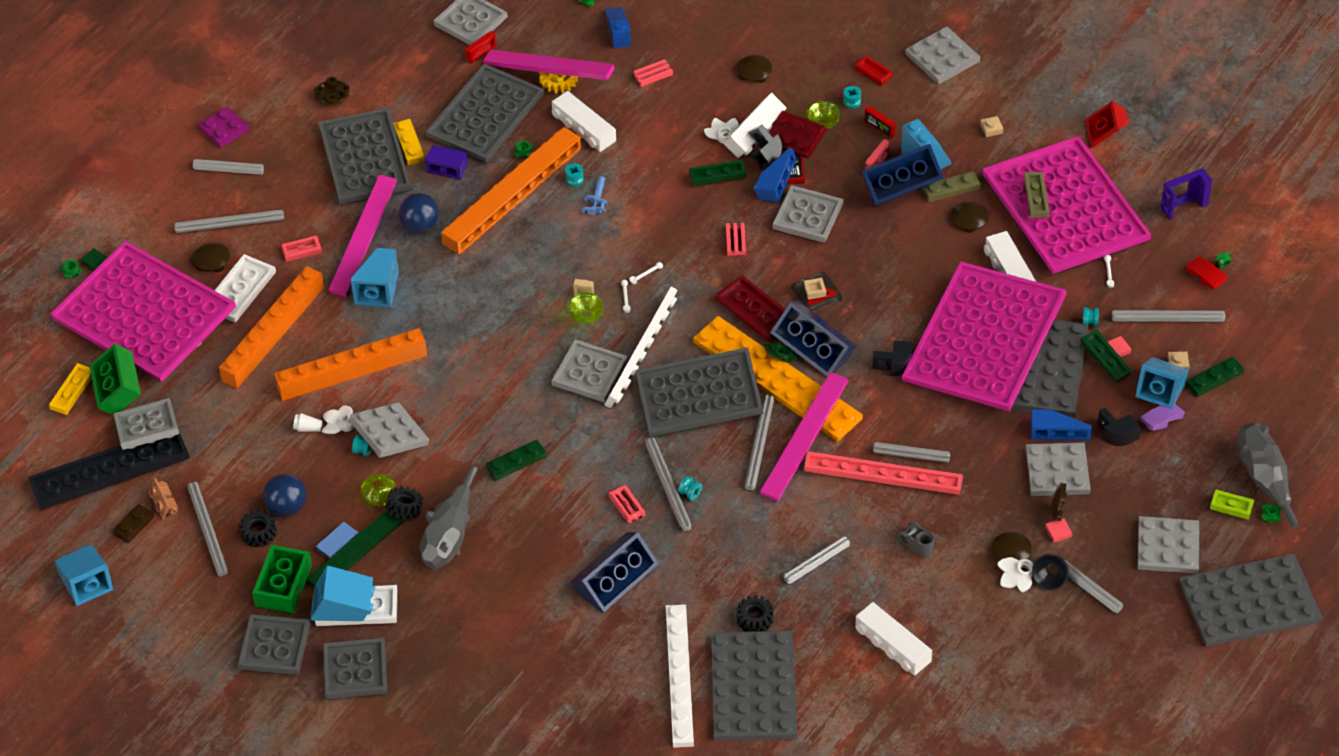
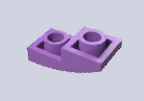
(1160, 416)

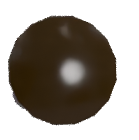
(754, 68)
(331, 91)
(969, 216)
(211, 257)
(1058, 498)
(1011, 545)

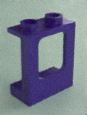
(1198, 188)

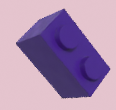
(446, 162)

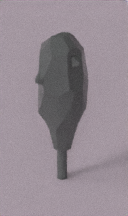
(1265, 465)
(447, 526)

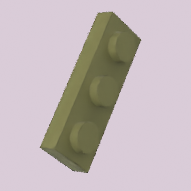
(952, 186)
(1036, 195)

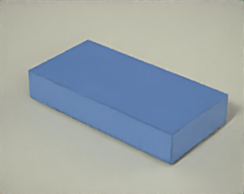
(336, 540)

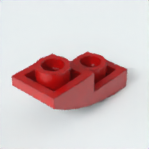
(1207, 272)

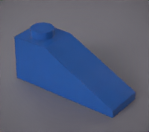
(618, 27)
(775, 177)
(1056, 426)

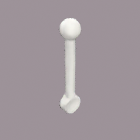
(633, 280)
(1110, 283)
(626, 308)

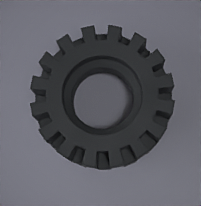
(404, 503)
(257, 519)
(755, 604)

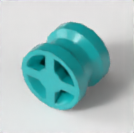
(852, 97)
(574, 174)
(1090, 316)
(361, 446)
(690, 488)

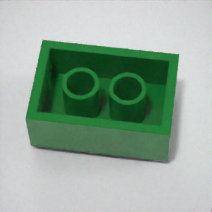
(115, 379)
(282, 579)

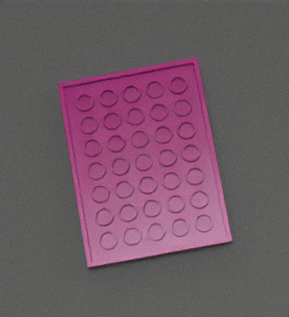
(1084, 205)
(143, 309)
(984, 336)

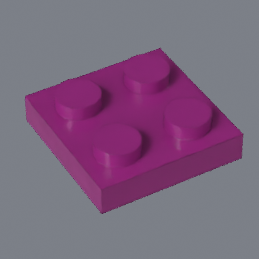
(223, 127)

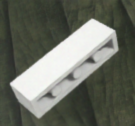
(765, 113)
(583, 121)
(1005, 256)
(893, 639)

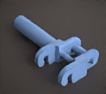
(596, 199)

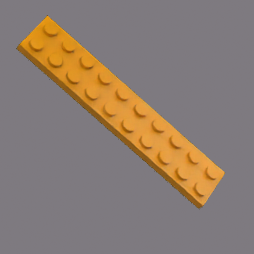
(777, 377)

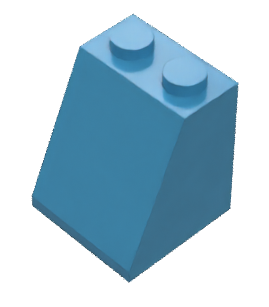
(916, 135)
(376, 279)
(1161, 382)
(84, 574)
(342, 596)

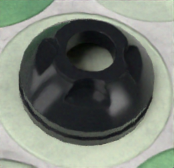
(1044, 578)

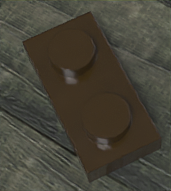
(133, 523)

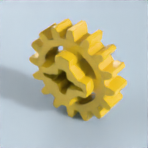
(557, 82)

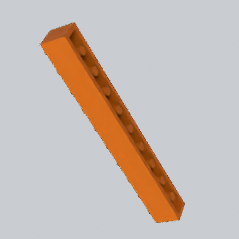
(510, 190)

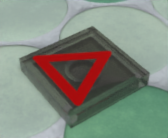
(832, 293)

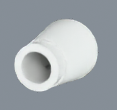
(305, 423)

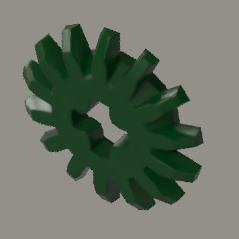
(781, 352)

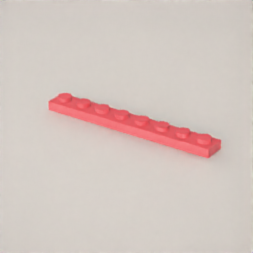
(883, 473)

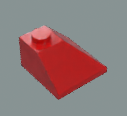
(1105, 123)

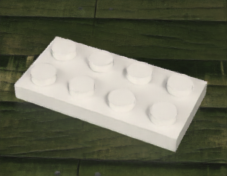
(245, 283)
(383, 610)

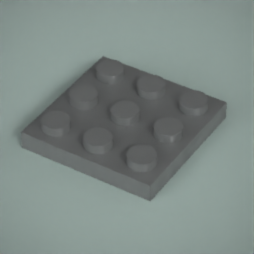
(274, 644)
(355, 668)

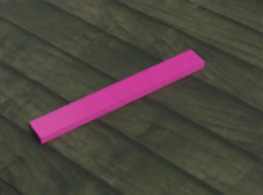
(549, 64)
(362, 235)
(804, 437)

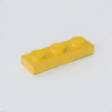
(409, 142)
(71, 389)

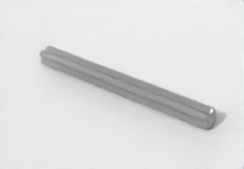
(229, 221)
(1169, 315)
(759, 442)
(668, 485)
(207, 529)

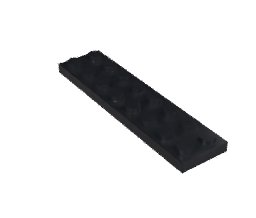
(105, 470)

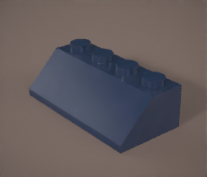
(902, 175)
(813, 338)
(615, 571)

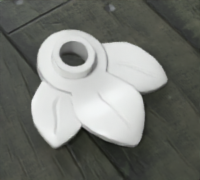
(721, 130)
(338, 420)
(1014, 575)

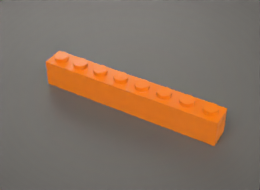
(271, 327)
(350, 364)

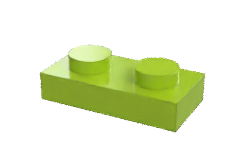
(1232, 504)

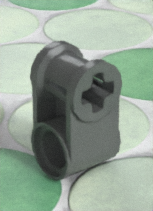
(917, 539)

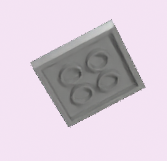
(470, 19)
(942, 55)
(808, 214)
(589, 370)
(146, 424)
(389, 429)
(1055, 464)
(1168, 545)

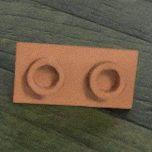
(160, 492)

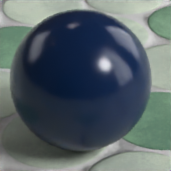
(418, 213)
(284, 494)

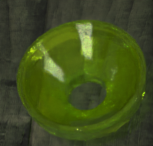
(824, 110)
(586, 302)
(377, 495)

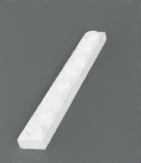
(639, 352)
(679, 676)

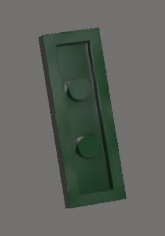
(717, 172)
(1106, 356)
(1215, 376)
(516, 460)

